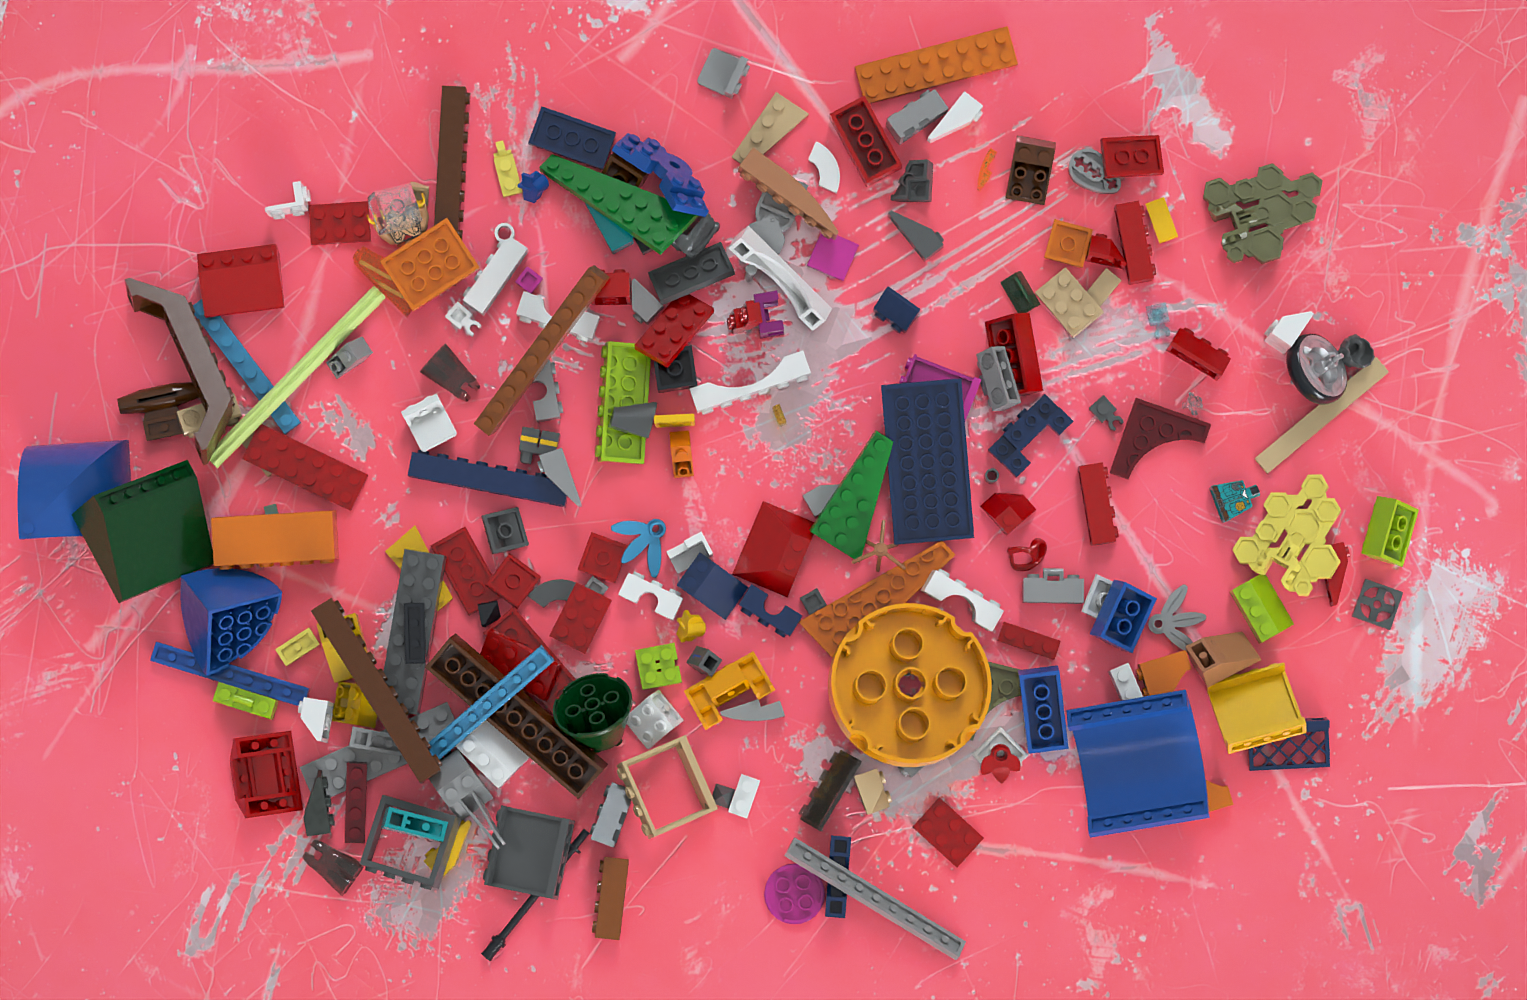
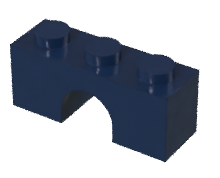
(784, 622)

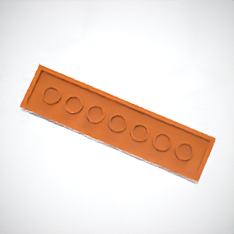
(936, 65)

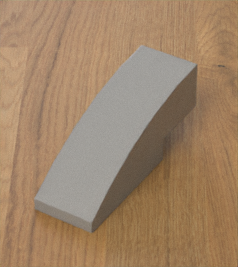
(754, 712)

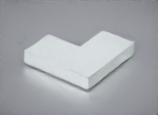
(999, 737)

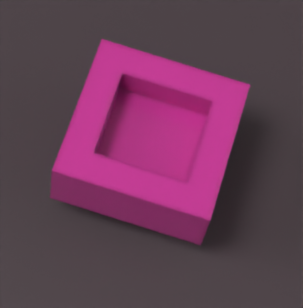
(529, 280)

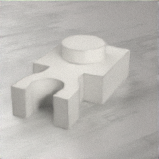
(461, 317)

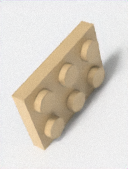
(1069, 302)

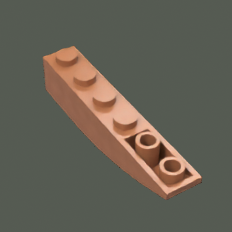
(786, 190)

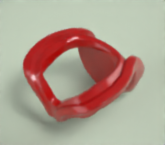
(1036, 550)

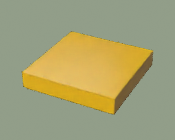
(676, 420)

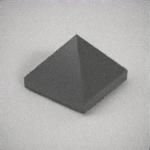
(723, 795)

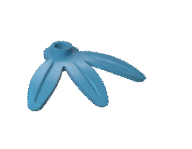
(646, 537)

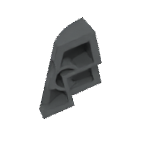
(915, 183)
(634, 419)

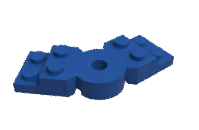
(677, 184)

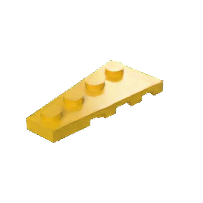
(413, 541)

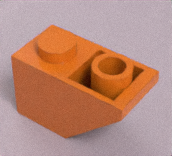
(681, 454)

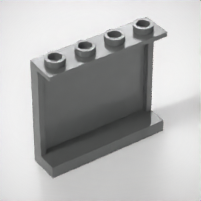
(533, 852)

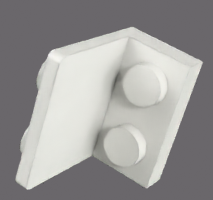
(653, 719)

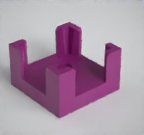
(773, 328)

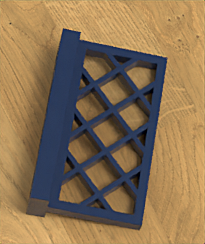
(1312, 725)

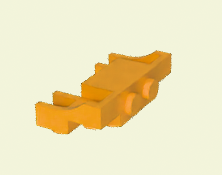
(726, 685)

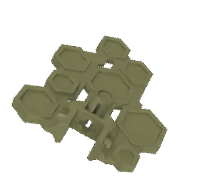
(1273, 209)

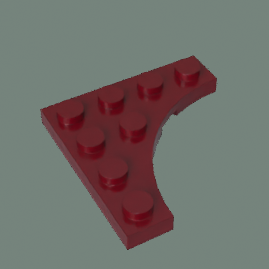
(1151, 427)

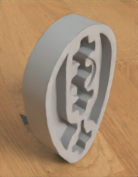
(1084, 179)

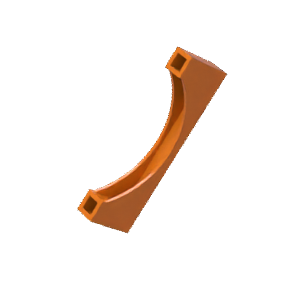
(1162, 677)

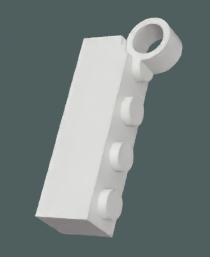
(497, 272)

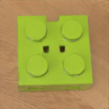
(648, 667)

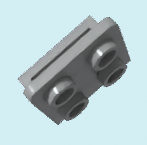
(723, 73)

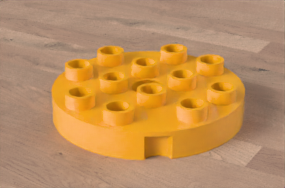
(884, 719)

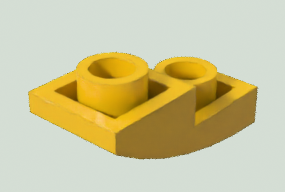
(1161, 220)

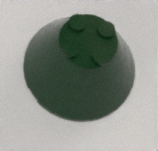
(594, 710)

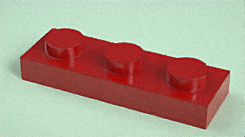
(1028, 640)

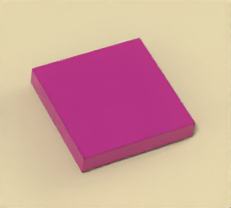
(833, 256)

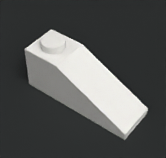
(959, 116)

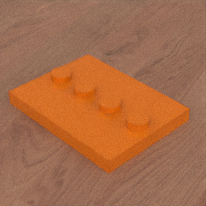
(430, 264)

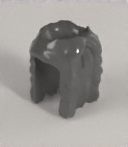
(701, 233)

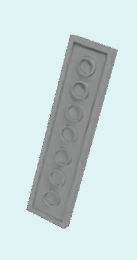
(335, 764)

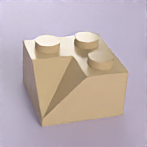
(872, 791)

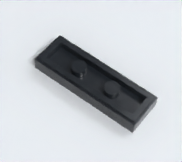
(414, 633)

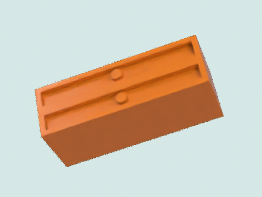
(275, 539)

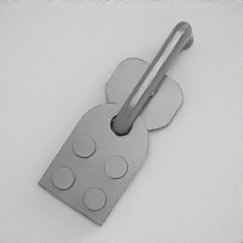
(770, 223)

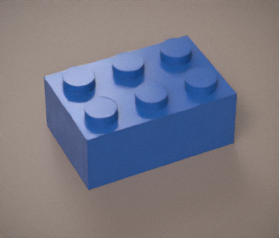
(1123, 616)

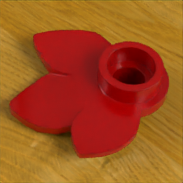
(1000, 765)

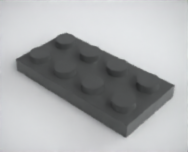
(691, 274)

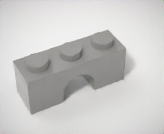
(548, 407)

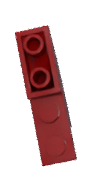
(745, 317)

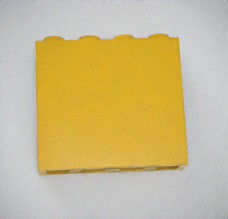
(1256, 708)

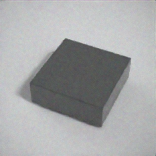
(813, 601)

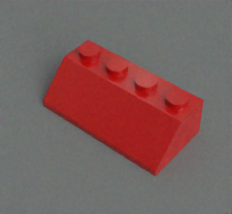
(1017, 336)

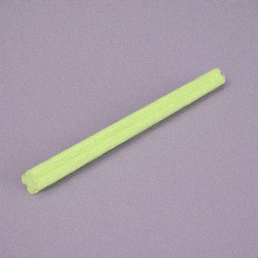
(296, 375)

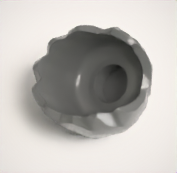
(1356, 352)

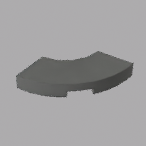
(552, 591)

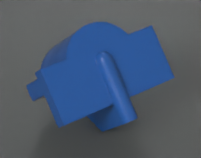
(533, 186)

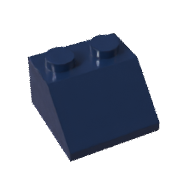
(896, 310)

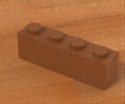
(612, 898)

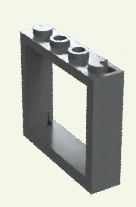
(442, 855)

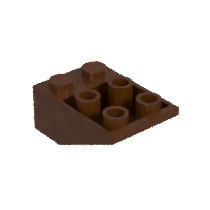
(1030, 170)

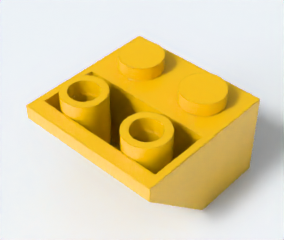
(352, 706)

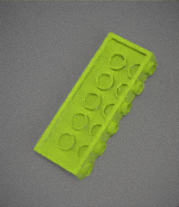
(624, 384)

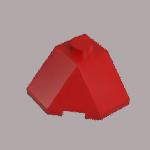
(1104, 252)
(1008, 510)

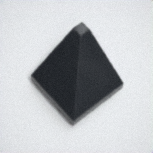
(489, 612)

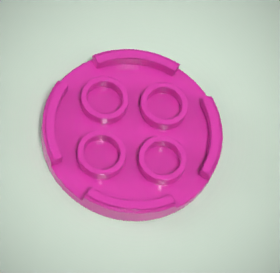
(794, 894)

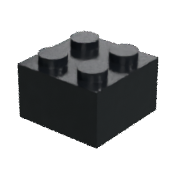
(679, 374)

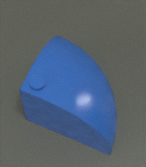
(226, 614)

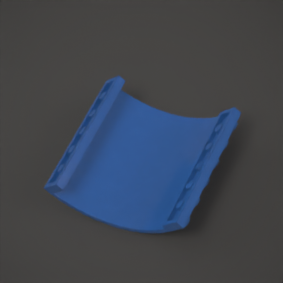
(1140, 763)

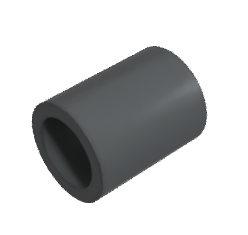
(994, 471)

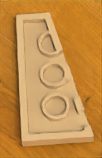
(771, 126)

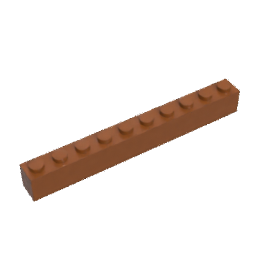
(541, 350)

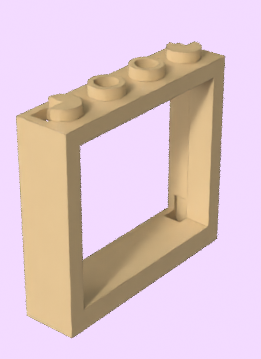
(694, 774)

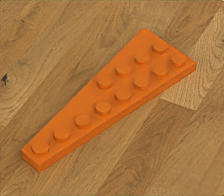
(893, 587)

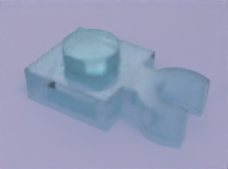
(1158, 316)

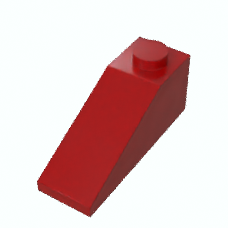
(1335, 584)

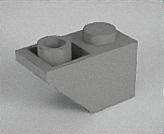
(349, 357)

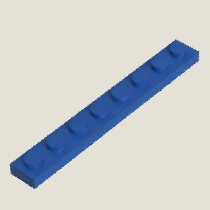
(232, 675)

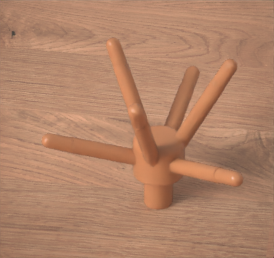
(880, 550)

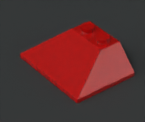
(774, 549)
(265, 774)

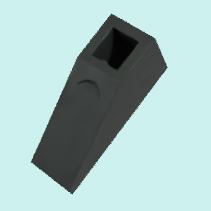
(317, 814)

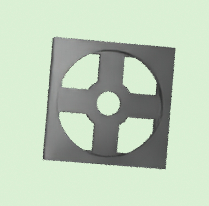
(1358, 614)

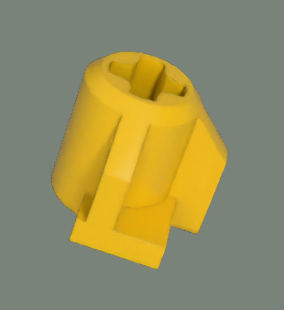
(690, 627)

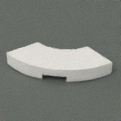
(827, 167)

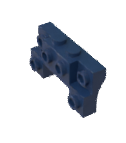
(1024, 430)

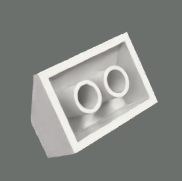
(1284, 332)
(317, 717)

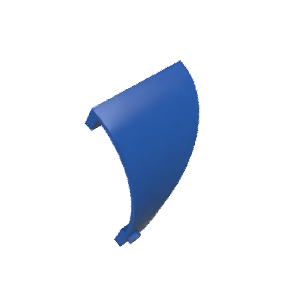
(61, 479)

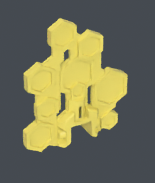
(1302, 529)

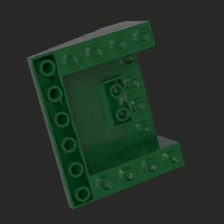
(147, 531)

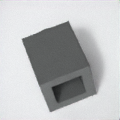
(704, 661)

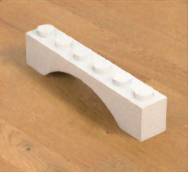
(755, 251)
(709, 395)

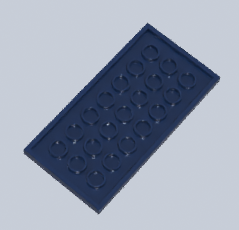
(928, 461)

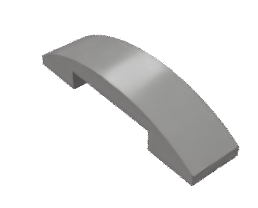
(373, 741)

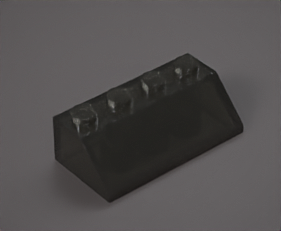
(830, 790)

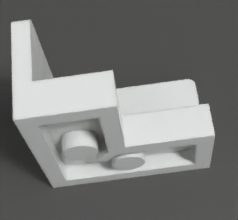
(685, 553)

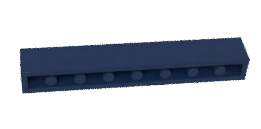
(485, 478)

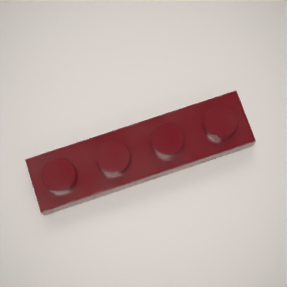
(355, 802)

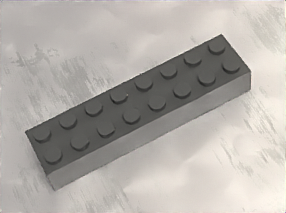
(418, 583)

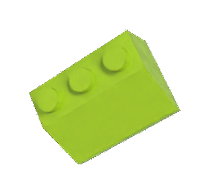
(1390, 531)
(1261, 608)

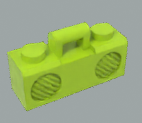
(245, 700)

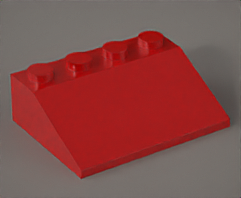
(240, 280)

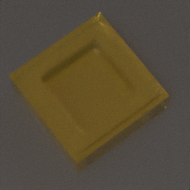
(779, 415)

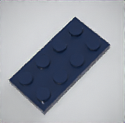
(572, 138)

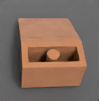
(1221, 656)

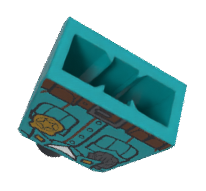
(1233, 498)

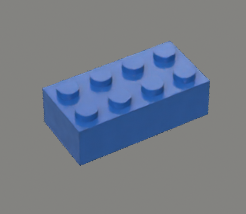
(1043, 709)

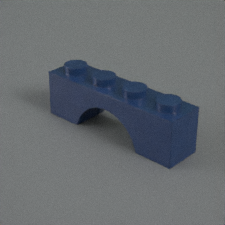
(835, 898)

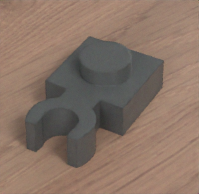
(1104, 410)

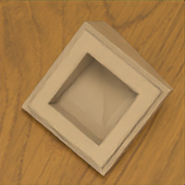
(420, 188)

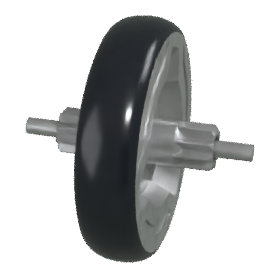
(1324, 364)

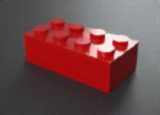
(865, 141)

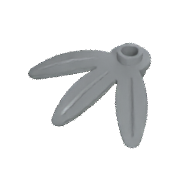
(1169, 621)

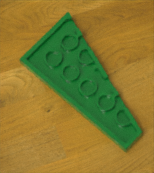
(851, 508)

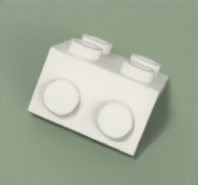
(296, 208)
(429, 422)

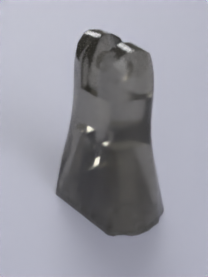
(450, 373)
(334, 866)

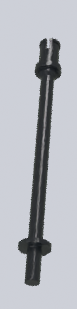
(499, 940)

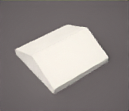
(1096, 596)

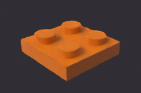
(1068, 243)

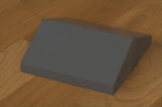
(505, 530)

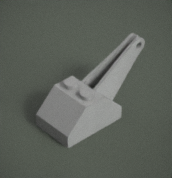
(464, 791)

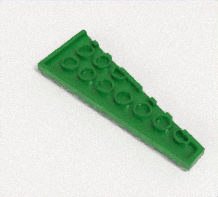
(631, 208)

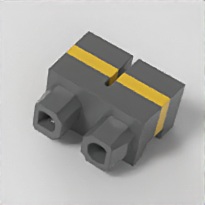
(530, 440)

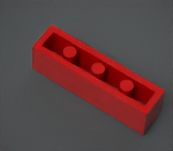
(1134, 242)
(1097, 504)

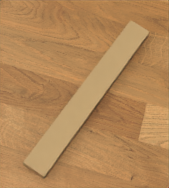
(1320, 417)

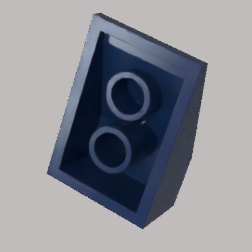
(712, 586)

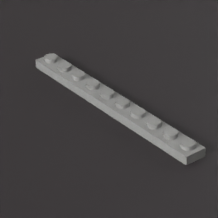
(875, 898)

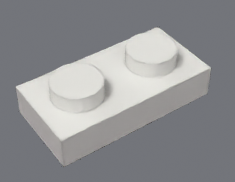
(744, 796)

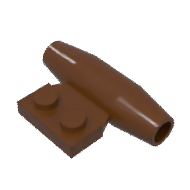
(159, 406)

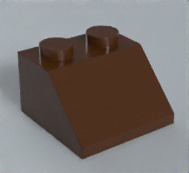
(624, 171)

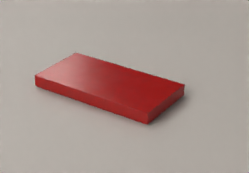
(466, 569)

